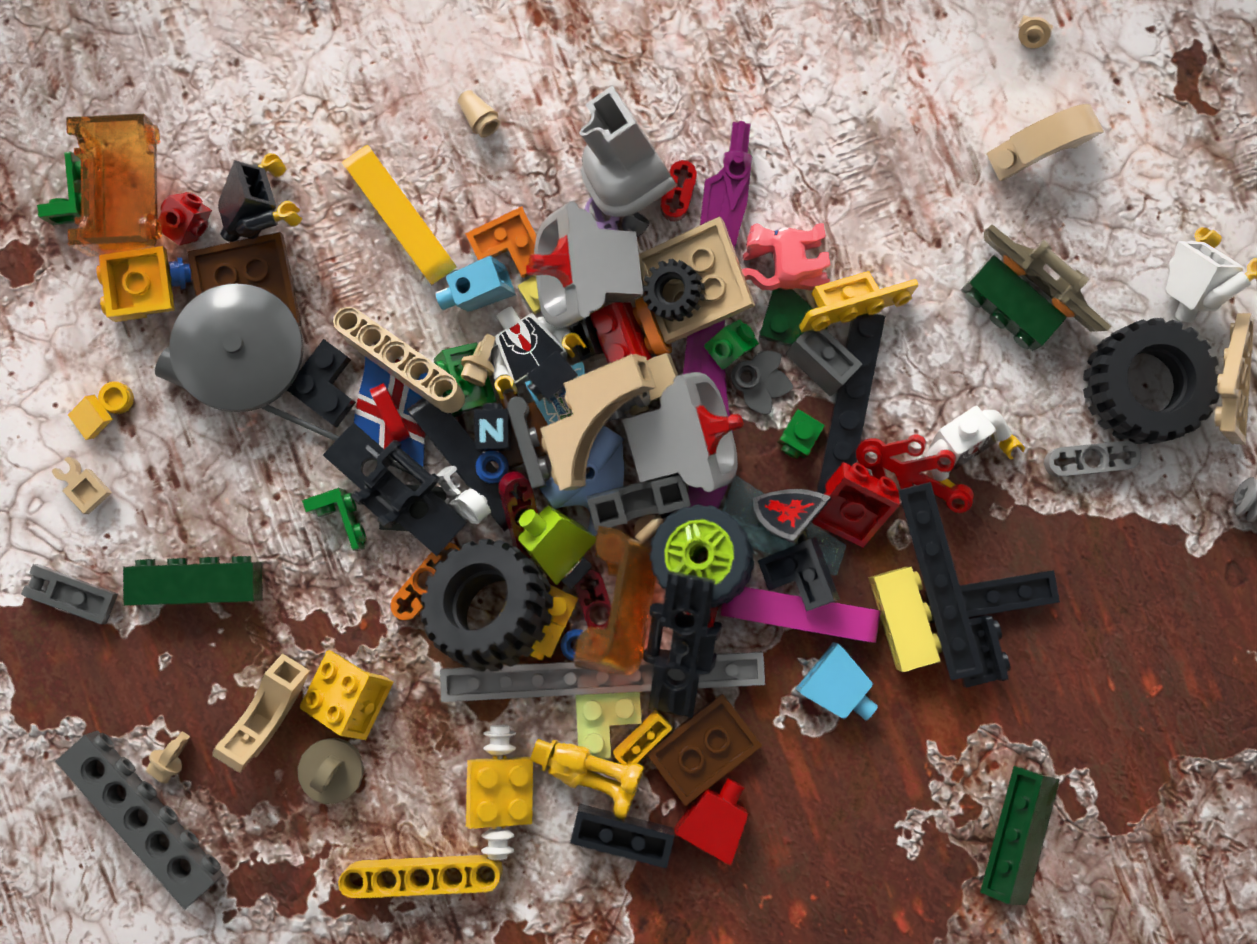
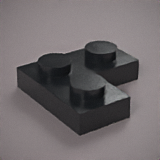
(316, 387)
(806, 567)

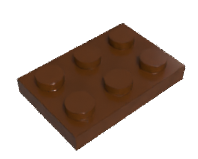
(703, 749)

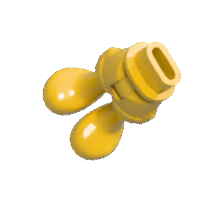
(575, 766)

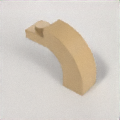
(1048, 136)
(264, 715)

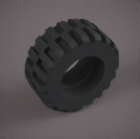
(1191, 374)
(456, 585)

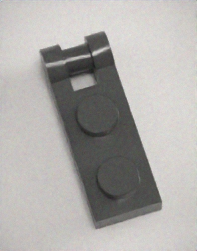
(528, 440)
(70, 594)

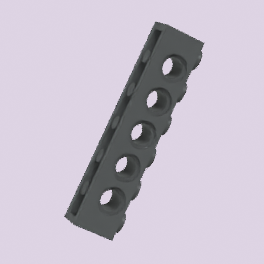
(122, 814)

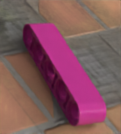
(790, 612)

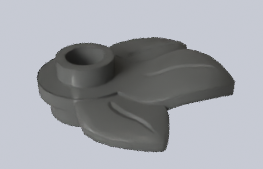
(766, 381)

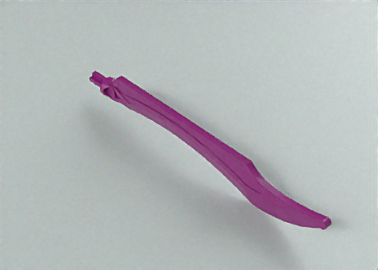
(724, 197)

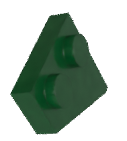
(784, 316)

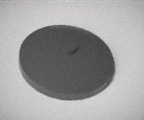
(236, 348)

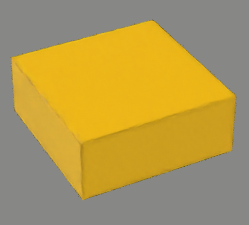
(90, 417)

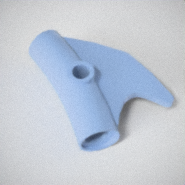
(605, 474)

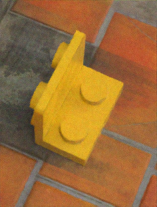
(345, 697)

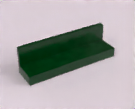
(1019, 836)

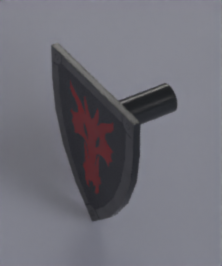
(789, 512)

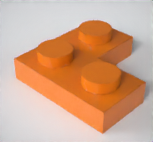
(506, 233)

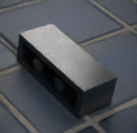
(625, 838)

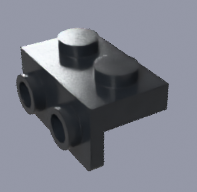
(993, 660)

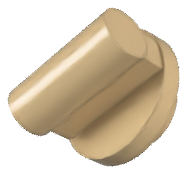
(1034, 31)
(646, 528)

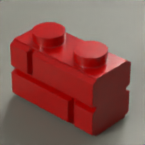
(619, 332)

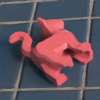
(790, 262)

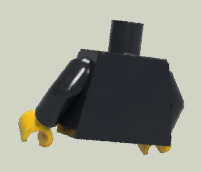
(248, 201)

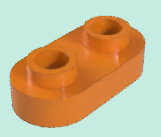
(654, 340)

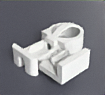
(467, 504)

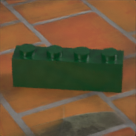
(192, 583)

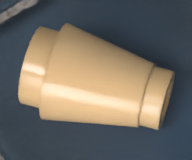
(478, 114)

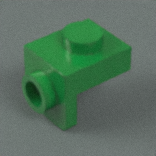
(731, 343)

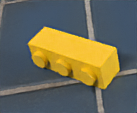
(642, 739)

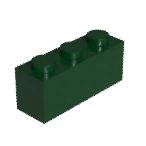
(1013, 304)

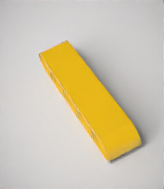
(399, 214)
(406, 882)

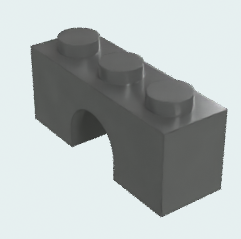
(638, 499)

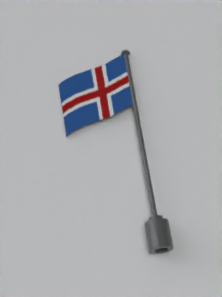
(366, 412)

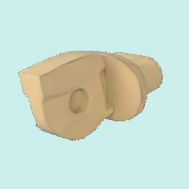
(477, 365)
(166, 762)

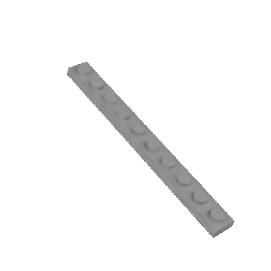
(566, 679)

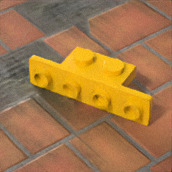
(852, 297)

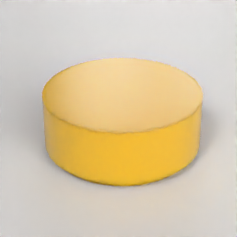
(116, 397)

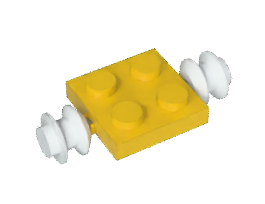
(499, 792)

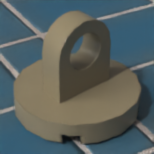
(330, 770)

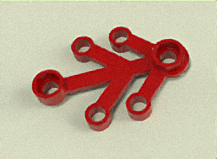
(911, 471)

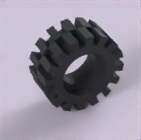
(658, 280)

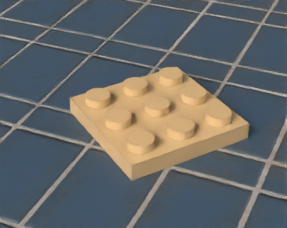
(714, 259)

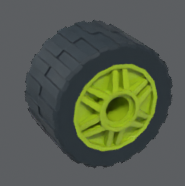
(699, 530)

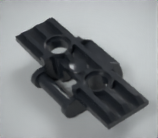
(389, 496)
(690, 646)

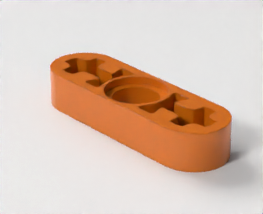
(405, 594)

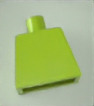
(554, 541)

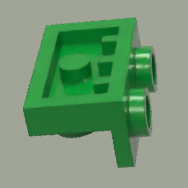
(475, 395)

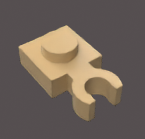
(84, 488)

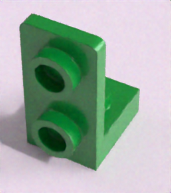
(60, 209)
(325, 504)

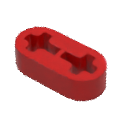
(684, 192)
(389, 413)

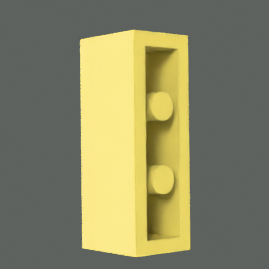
(905, 618)

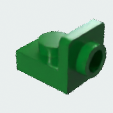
(800, 435)

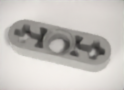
(1113, 448)

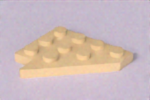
(1235, 381)

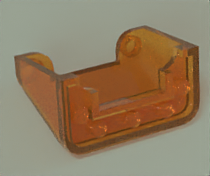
(116, 183)
(622, 644)

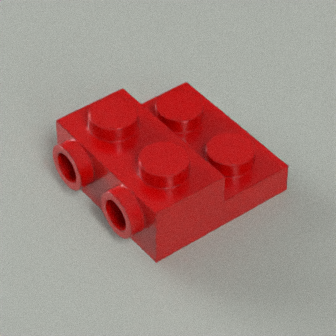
(857, 504)

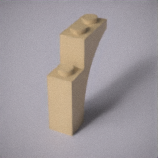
(593, 401)

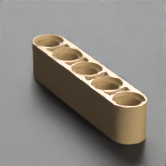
(408, 369)

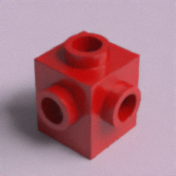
(184, 218)

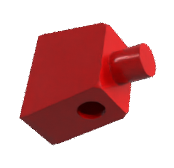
(715, 821)

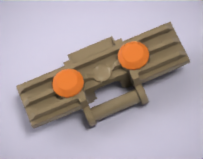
(1063, 291)

